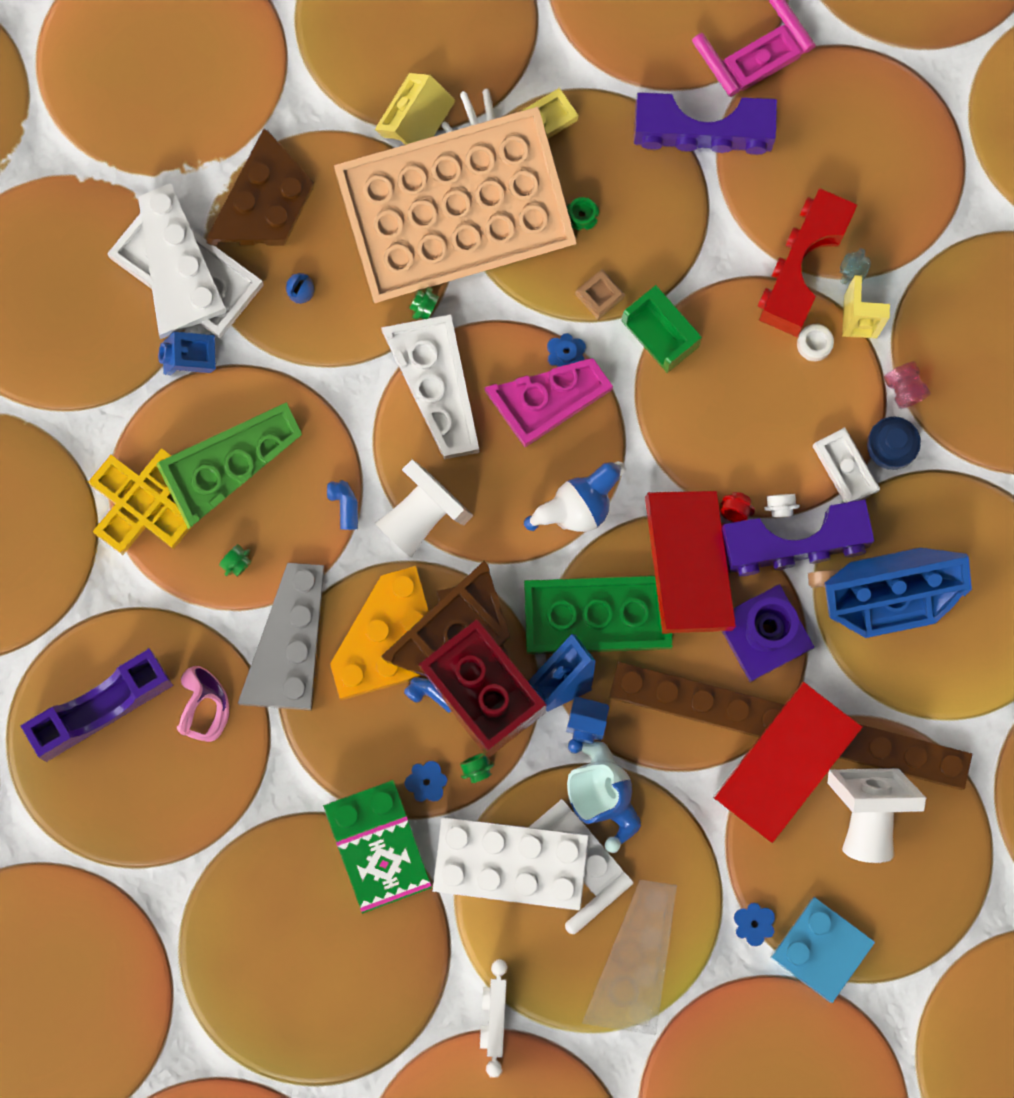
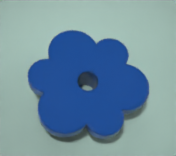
(556, 347)
(429, 771)
(763, 917)

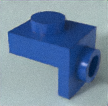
(587, 720)

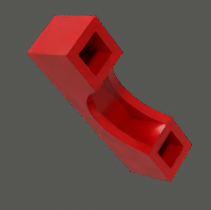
(824, 226)

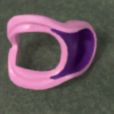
(204, 686)

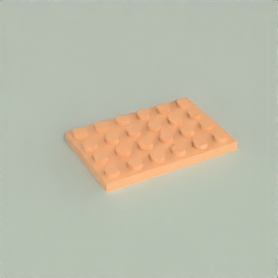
(455, 204)

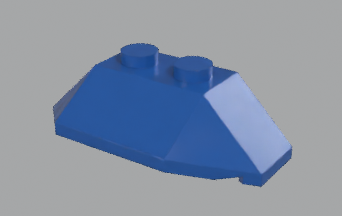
(897, 590)

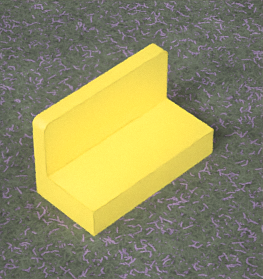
(416, 110)
(862, 318)

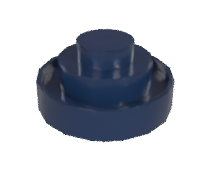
(893, 443)

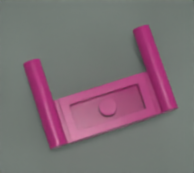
(760, 57)

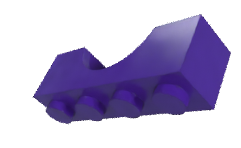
(662, 123)
(752, 546)
(78, 719)

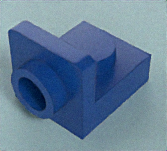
(187, 353)

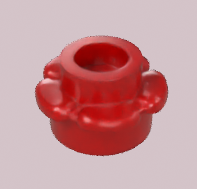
(736, 507)

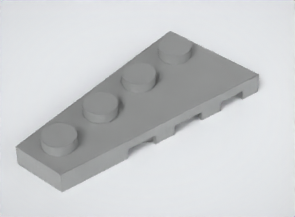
(287, 651)

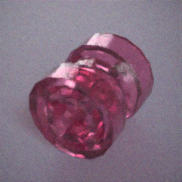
(907, 385)

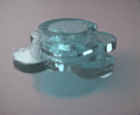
(853, 265)

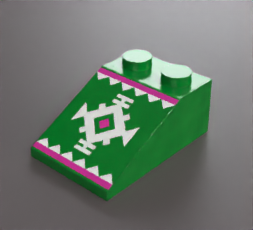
(377, 846)

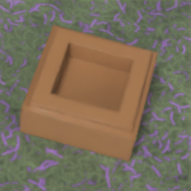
(600, 294)

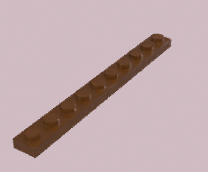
(753, 715)

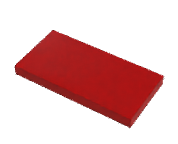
(689, 562)
(787, 762)

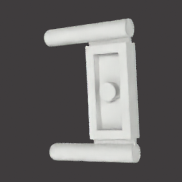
(602, 872)
(492, 1034)

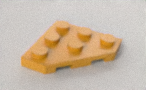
(386, 616)

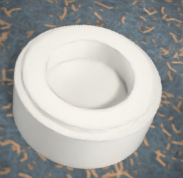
(815, 342)

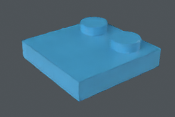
(822, 950)

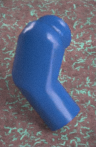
(348, 503)
(422, 686)

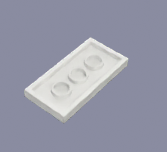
(232, 280)
(511, 863)

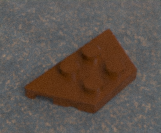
(264, 198)
(468, 601)

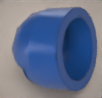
(306, 290)

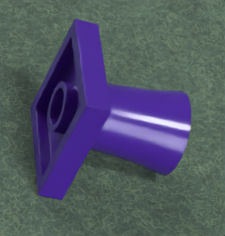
(763, 651)

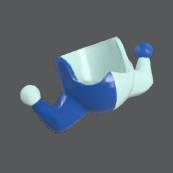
(602, 792)

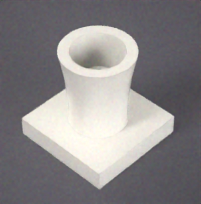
(420, 510)
(873, 799)

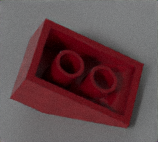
(483, 688)

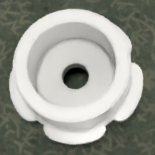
(781, 505)

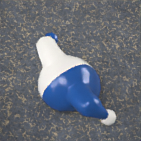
(579, 502)

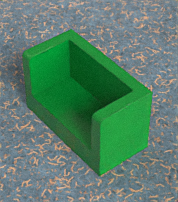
(661, 329)

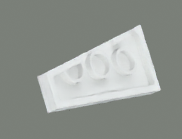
(178, 273)
(433, 370)

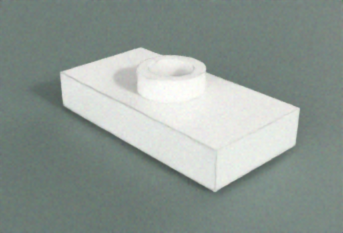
(846, 466)

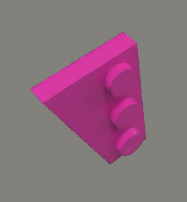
(548, 399)

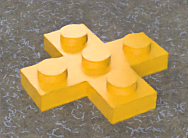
(139, 504)

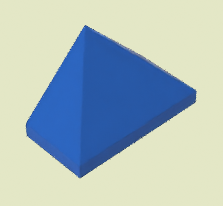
(565, 674)

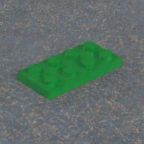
(599, 611)

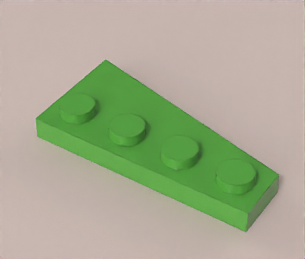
(218, 466)

